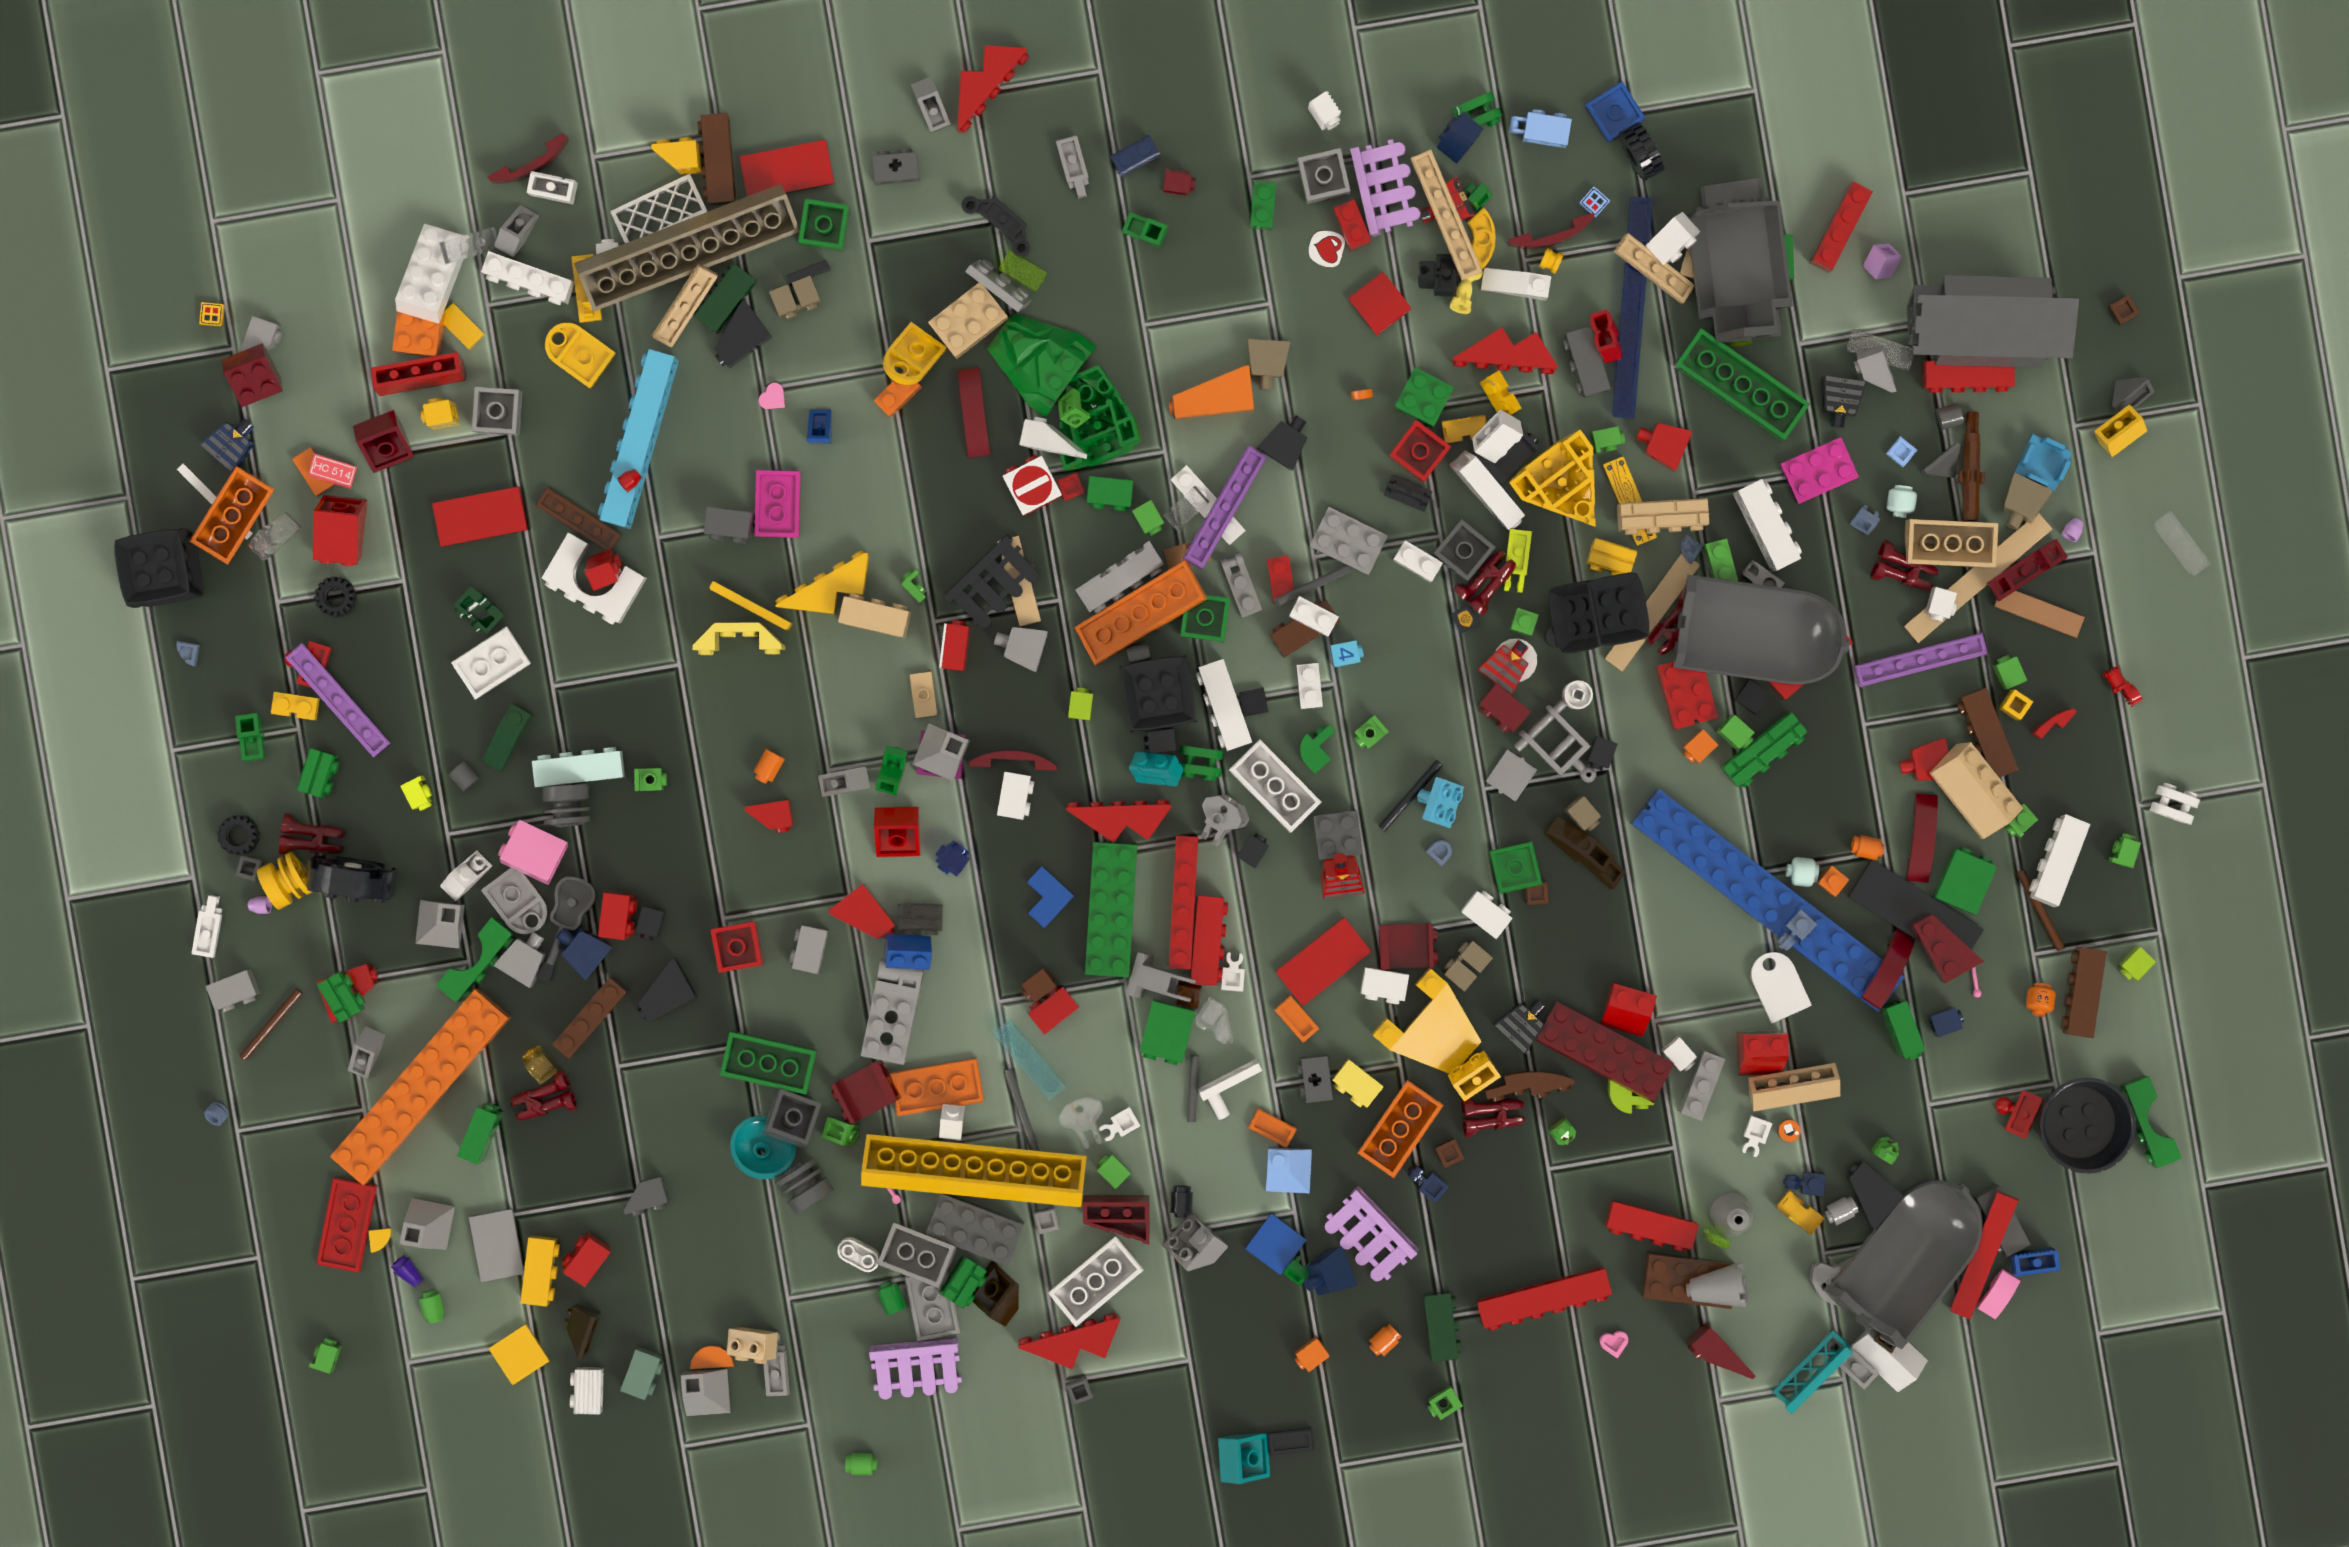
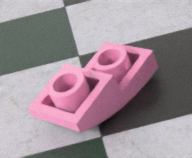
(1999, 1294)

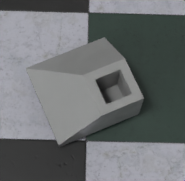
(941, 752)
(440, 924)
(427, 1224)
(1194, 1244)
(705, 1392)

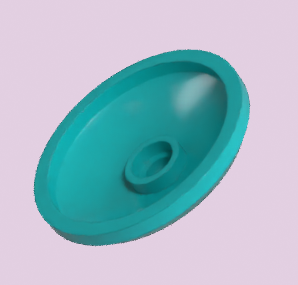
(748, 1140)

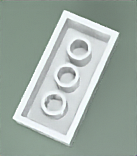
(427, 277)
(1767, 525)

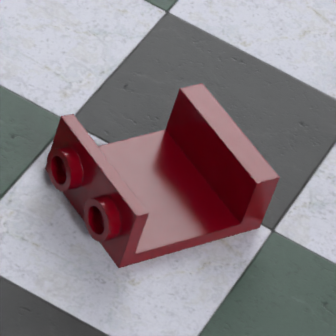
(1407, 946)
(865, 1092)

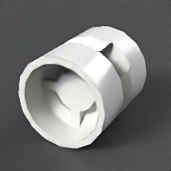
(1577, 694)

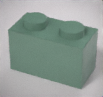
(641, 1373)

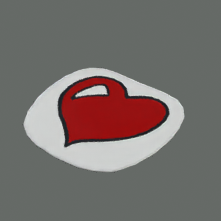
(1326, 248)

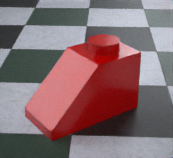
(773, 815)

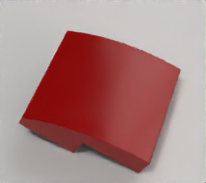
(1379, 303)

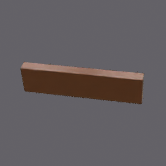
(578, 519)

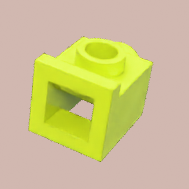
(417, 793)

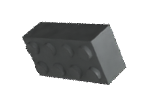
(974, 1228)

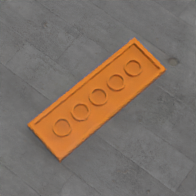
(1140, 612)

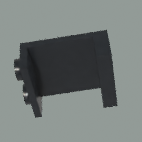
(1512, 460)

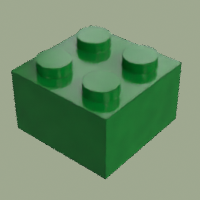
(824, 225)
(1423, 397)
(1207, 620)

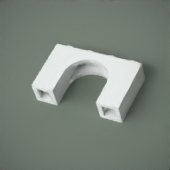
(562, 575)

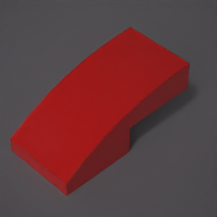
(2059, 720)

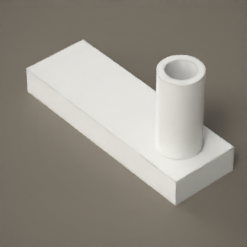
(1212, 1089)

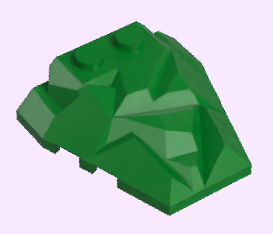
(1039, 359)
(1111, 424)

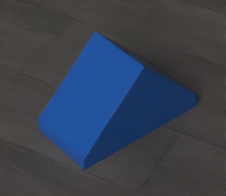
(820, 427)

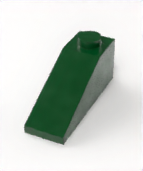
(507, 736)

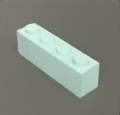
(578, 768)

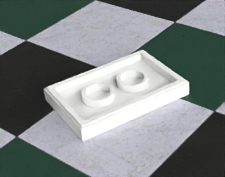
(491, 663)

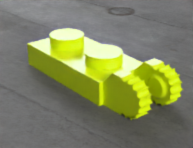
(1518, 550)

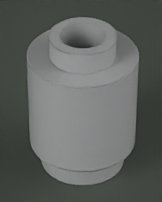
(1841, 1210)

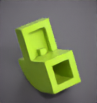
(1624, 1099)

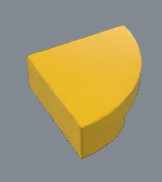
(379, 1238)

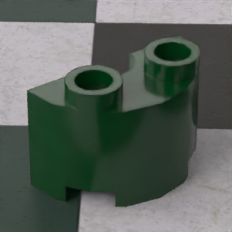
(478, 610)

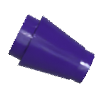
(407, 1271)

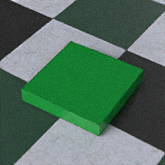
(1515, 867)

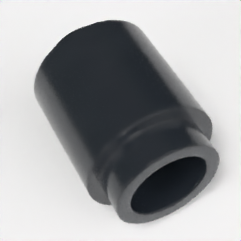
(1181, 1201)

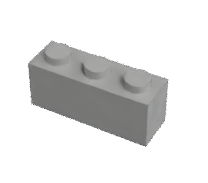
(1701, 1085)

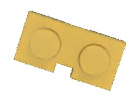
(1496, 391)
(1456, 429)
(304, 706)
(1792, 1207)

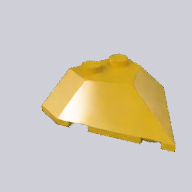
(1561, 479)

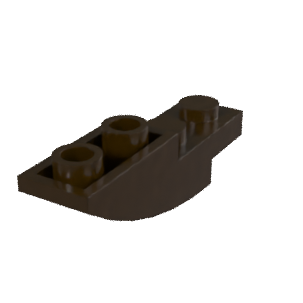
(1587, 850)

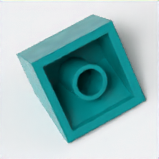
(1244, 1457)

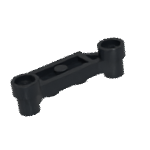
(1002, 219)

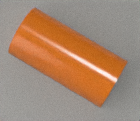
(232, 515)
(1400, 1128)

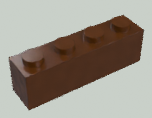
(717, 158)
(1987, 731)
(2084, 992)
(590, 1017)

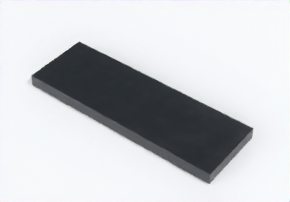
(1904, 903)

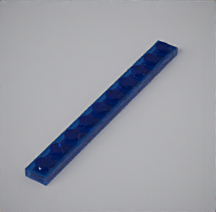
(1632, 315)

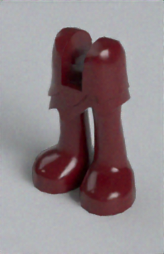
(1487, 570)
(1909, 577)
(1665, 628)
(317, 845)
(537, 1107)
(1498, 1121)

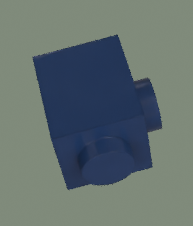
(1946, 1021)

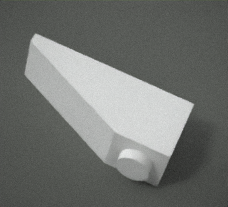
(1516, 283)
(1045, 437)

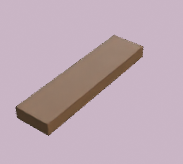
(2041, 613)

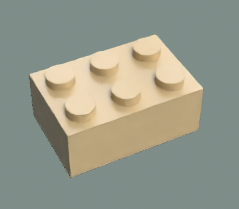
(968, 320)
(874, 615)

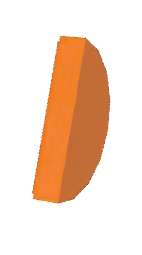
(711, 1357)

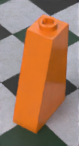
(1215, 397)

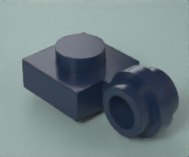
(1811, 1183)
(1432, 1186)

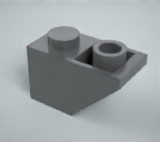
(646, 1195)

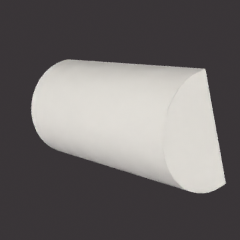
(1274, 785)
(1096, 1281)

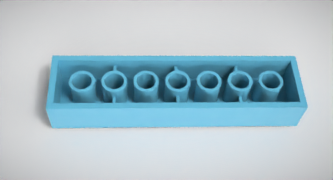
(639, 436)

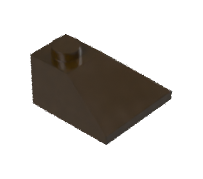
(998, 1295)
(581, 1328)

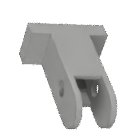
(1153, 979)

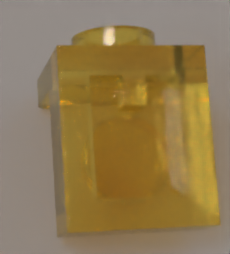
(538, 1065)

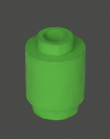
(432, 1306)
(861, 1463)

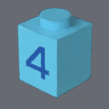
(1346, 653)

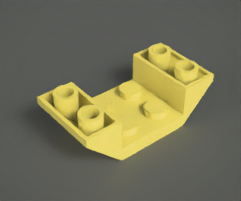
(710, 639)

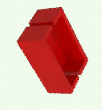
(1686, 695)

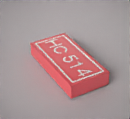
(332, 471)

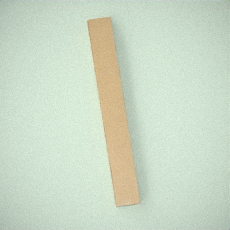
(1977, 577)

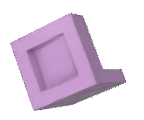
(1882, 261)

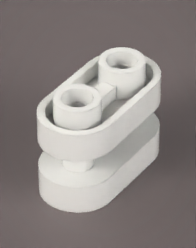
(2167, 793)
(858, 1254)

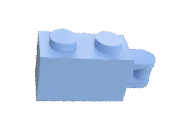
(1543, 128)

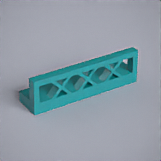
(1815, 1380)

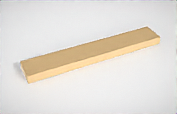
(1446, 215)
(1657, 606)

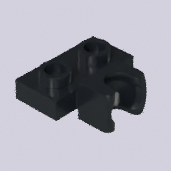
(1439, 276)

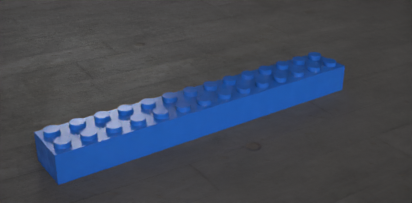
(1756, 892)

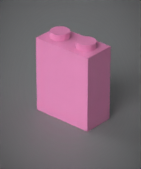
(532, 851)

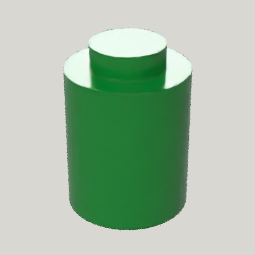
(891, 1297)

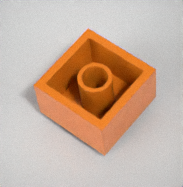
(418, 336)

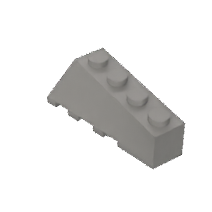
(1120, 577)

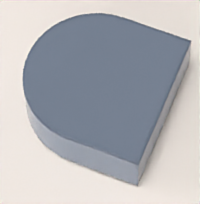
(1440, 851)

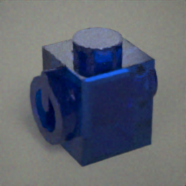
(952, 858)

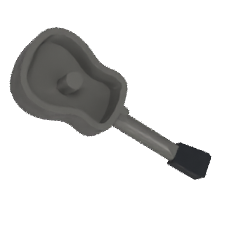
(572, 901)

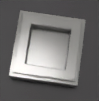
(1046, 1220)

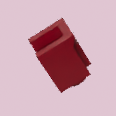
(1178, 182)

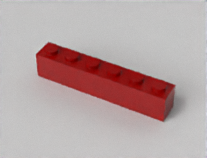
(1183, 902)
(1544, 1297)

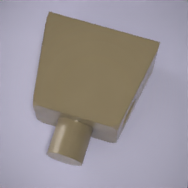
(1267, 360)
(2024, 500)

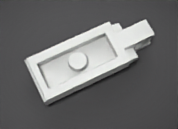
(208, 928)

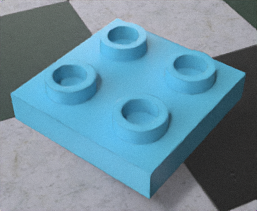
(1441, 802)

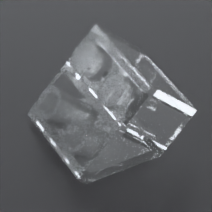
(1215, 1017)

